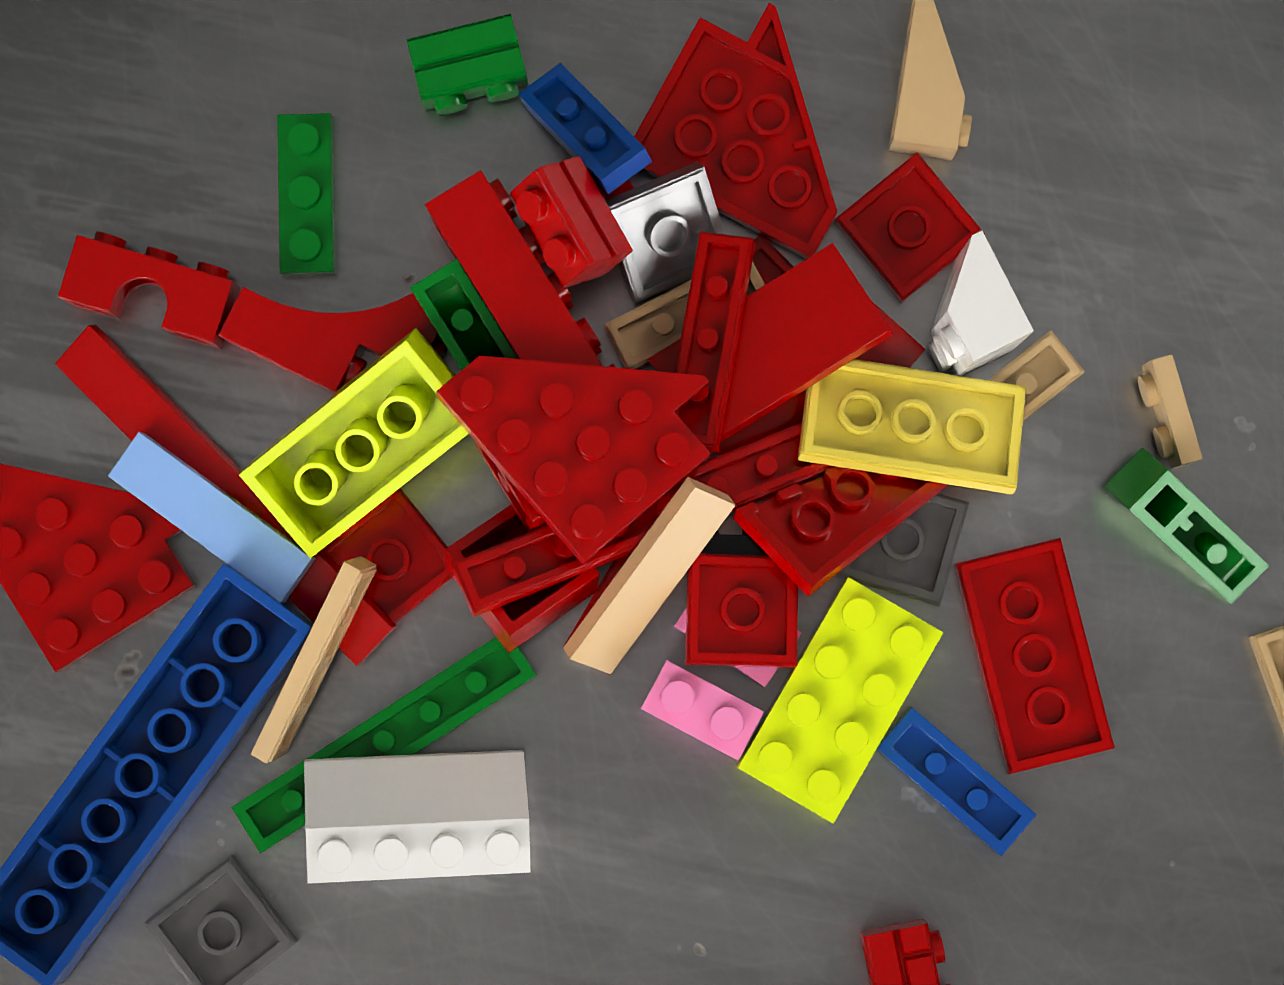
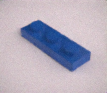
(585, 127)
(956, 781)

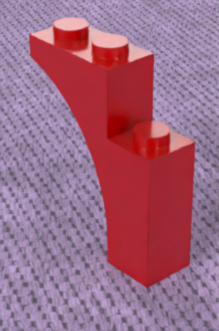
(319, 344)

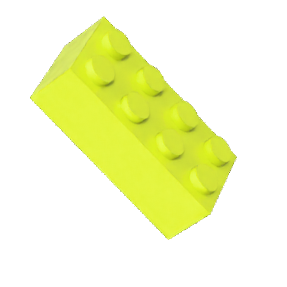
(357, 445)
(839, 699)

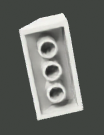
(416, 816)

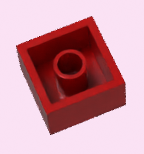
(528, 615)

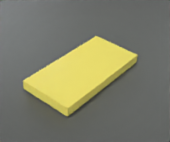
(915, 425)

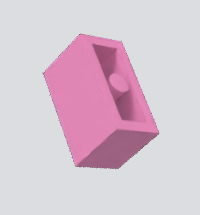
(702, 710)

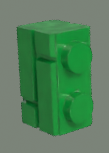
(468, 64)

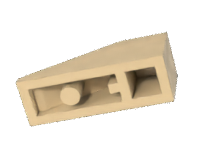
(929, 91)

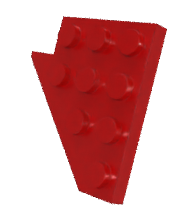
(748, 125)
(579, 438)
(82, 561)

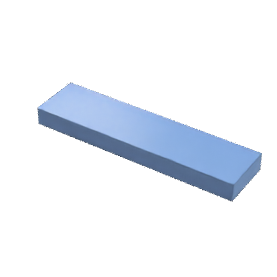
(211, 517)

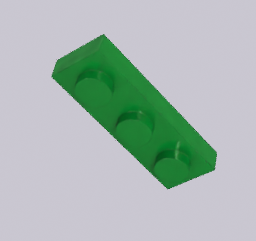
(306, 194)

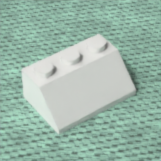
(977, 312)

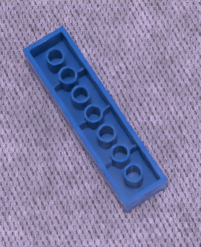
(144, 773)

